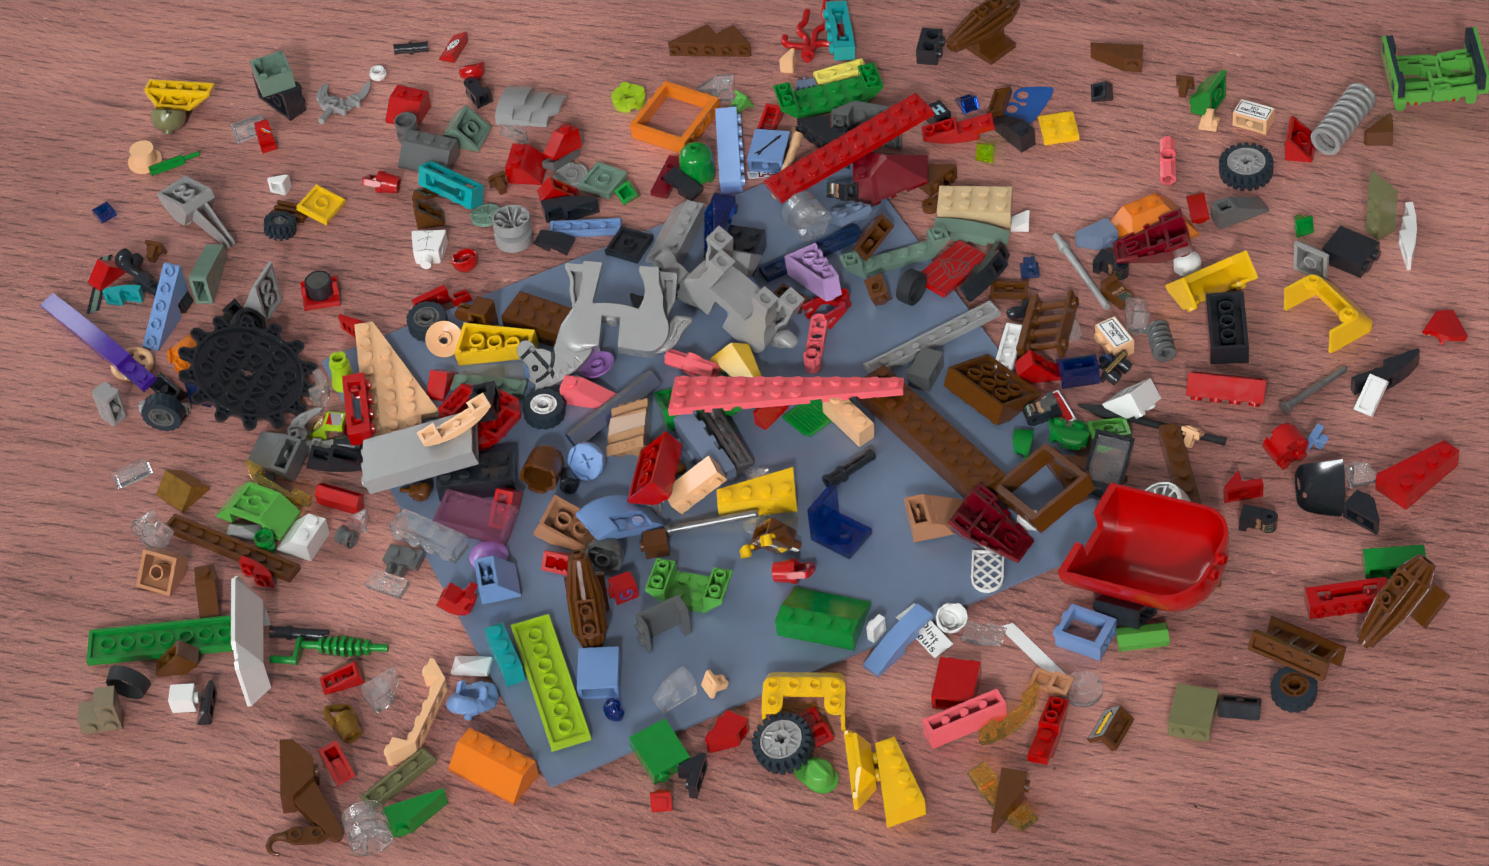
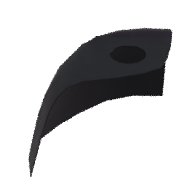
(1323, 485)

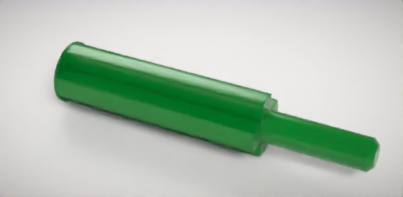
(171, 163)

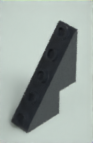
(819, 130)

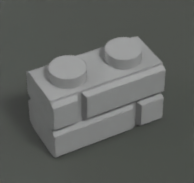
(109, 403)

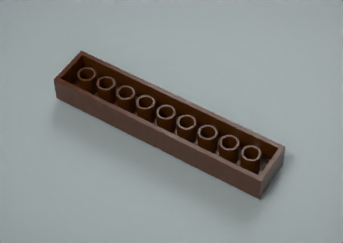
(933, 438)

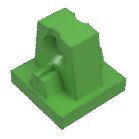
(741, 102)

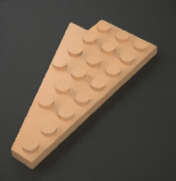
(396, 394)

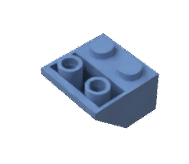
(496, 579)

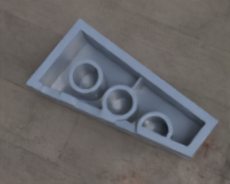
(699, 445)

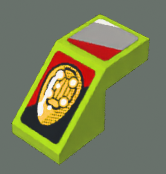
(328, 422)

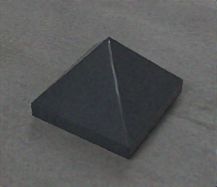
(232, 307)

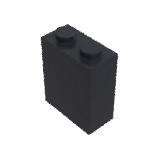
(1352, 251)

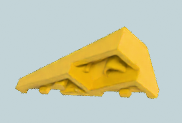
(736, 360)

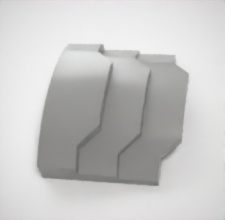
(527, 107)

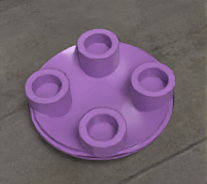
(486, 549)

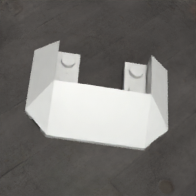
(247, 624)

